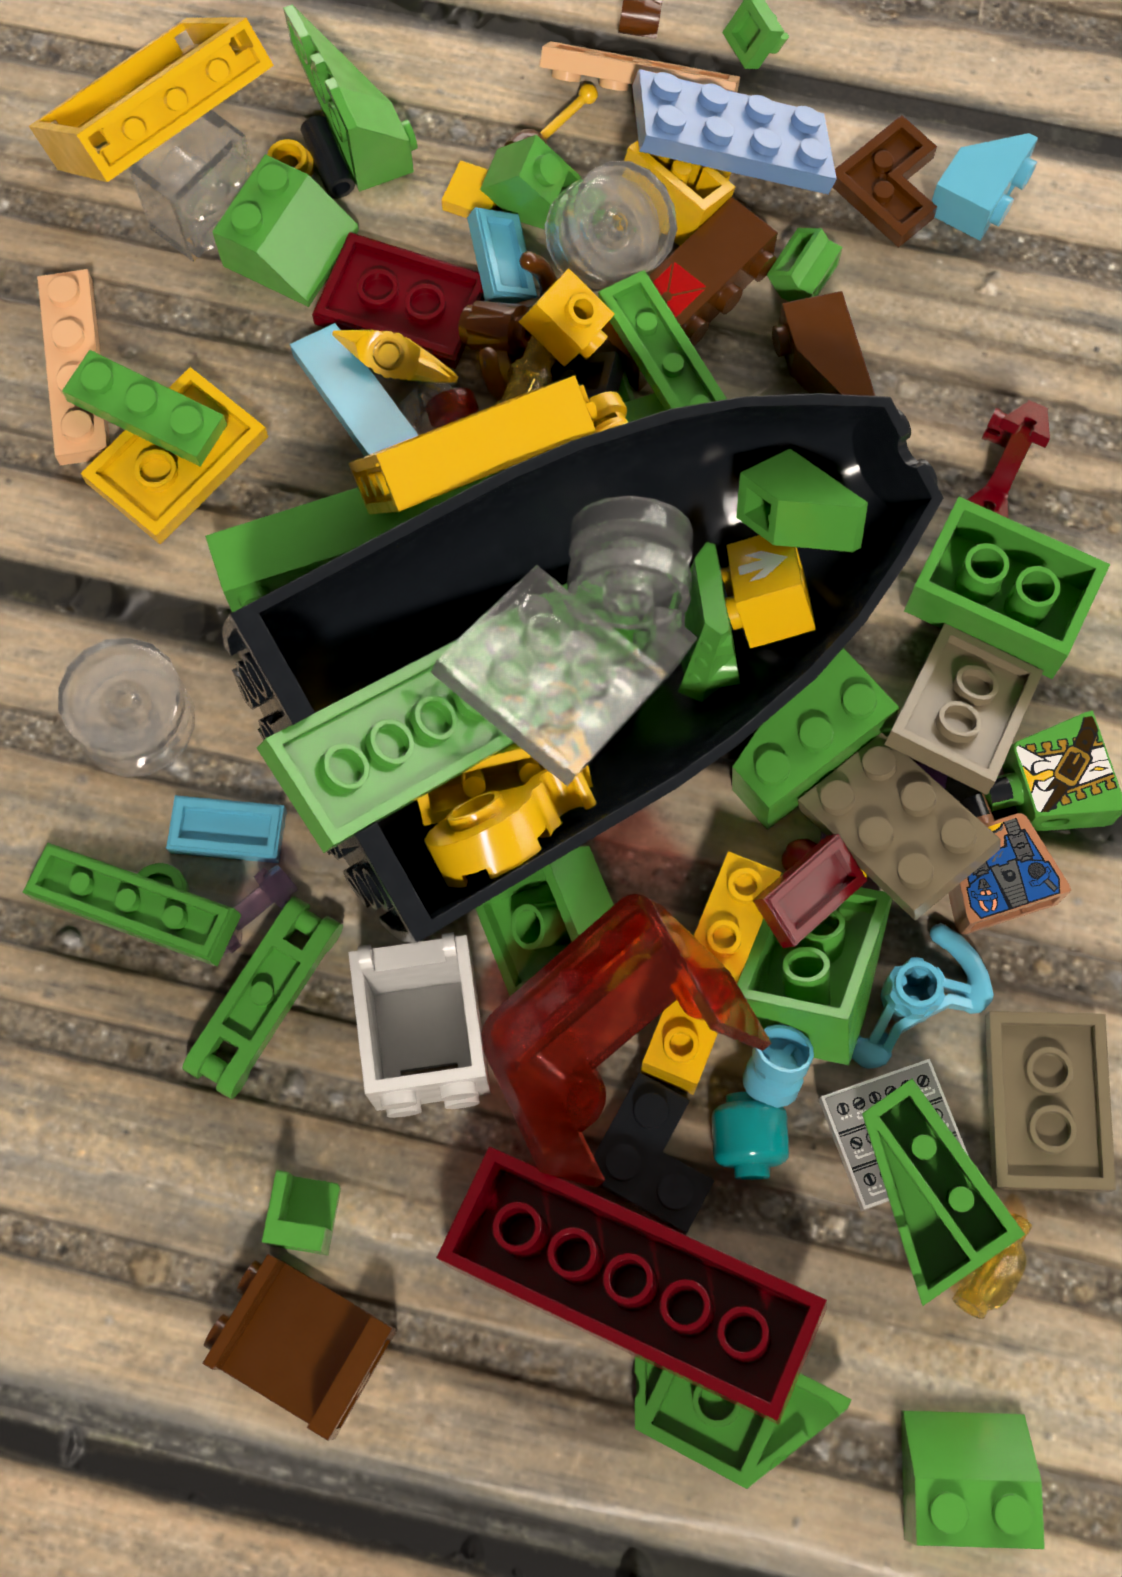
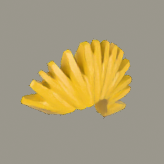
(394, 356)

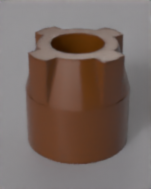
(640, 18)

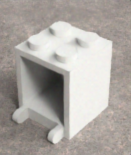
(417, 1014)

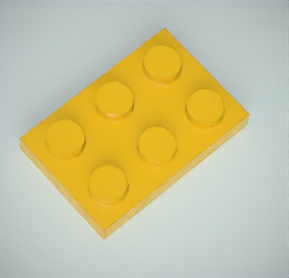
(162, 488)

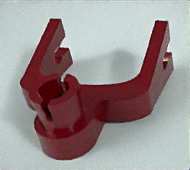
(1016, 434)

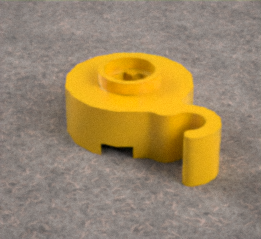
(503, 827)

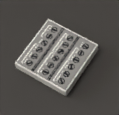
(845, 1120)

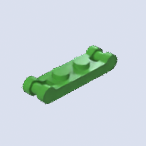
(262, 996)

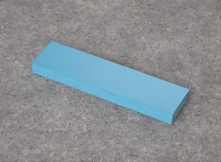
(351, 392)

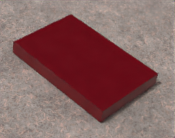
(400, 293)

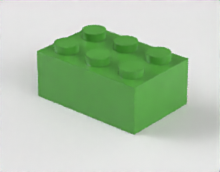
(1007, 586)

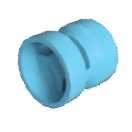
(778, 1071)

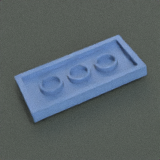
(732, 131)

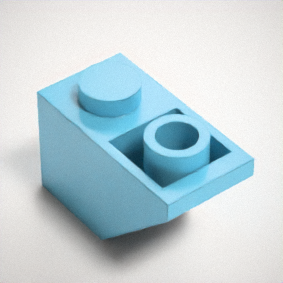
(979, 183)

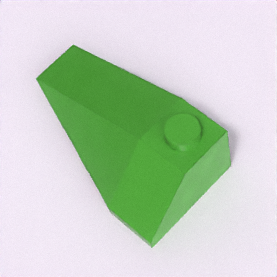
(359, 114)

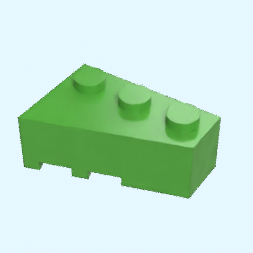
(811, 738)
(936, 1193)

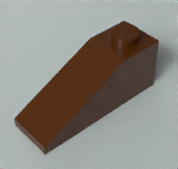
(822, 346)

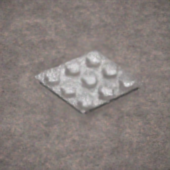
(549, 674)

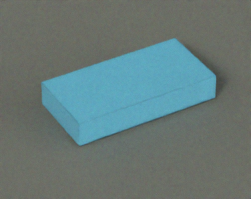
(497, 249)
(226, 829)

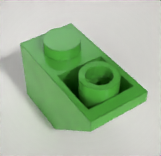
(527, 179)
(800, 505)

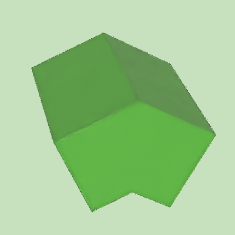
(804, 264)

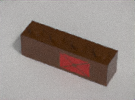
(706, 275)

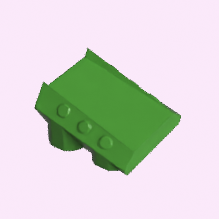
(712, 658)

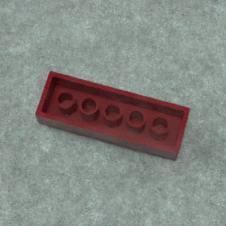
(634, 1284)

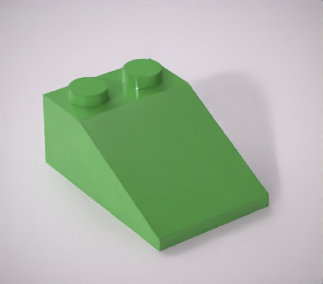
(822, 980)

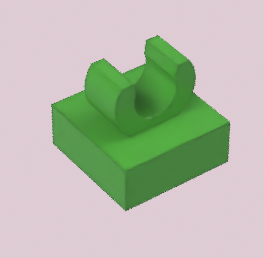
(754, 33)

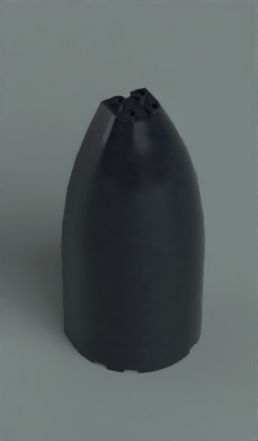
(458, 559)

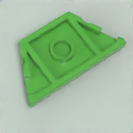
(724, 1434)

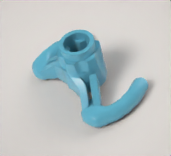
(918, 991)

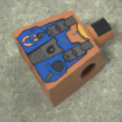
(1013, 881)

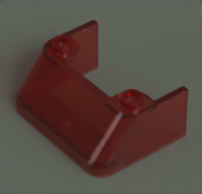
(585, 1008)

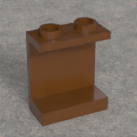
(298, 1344)

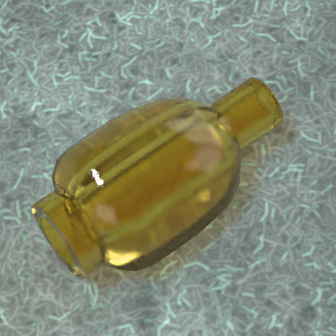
(995, 1280)

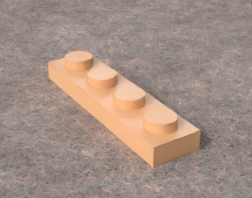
(619, 70)
(68, 335)

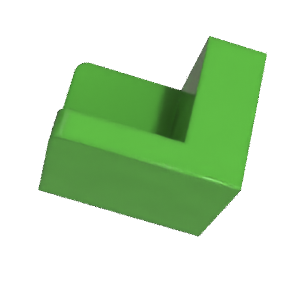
(301, 1214)

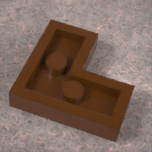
(878, 182)

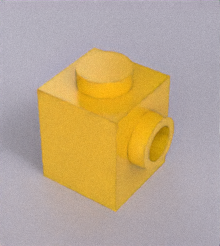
(568, 319)

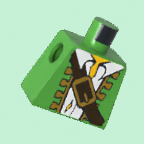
(1060, 778)

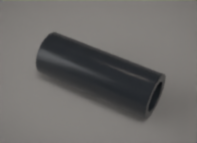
(327, 157)

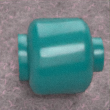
(749, 1136)

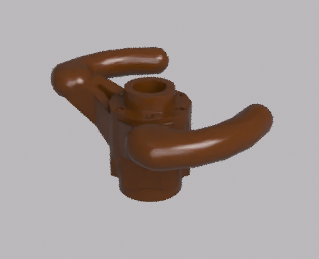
(496, 329)

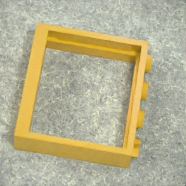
(151, 97)
(474, 447)

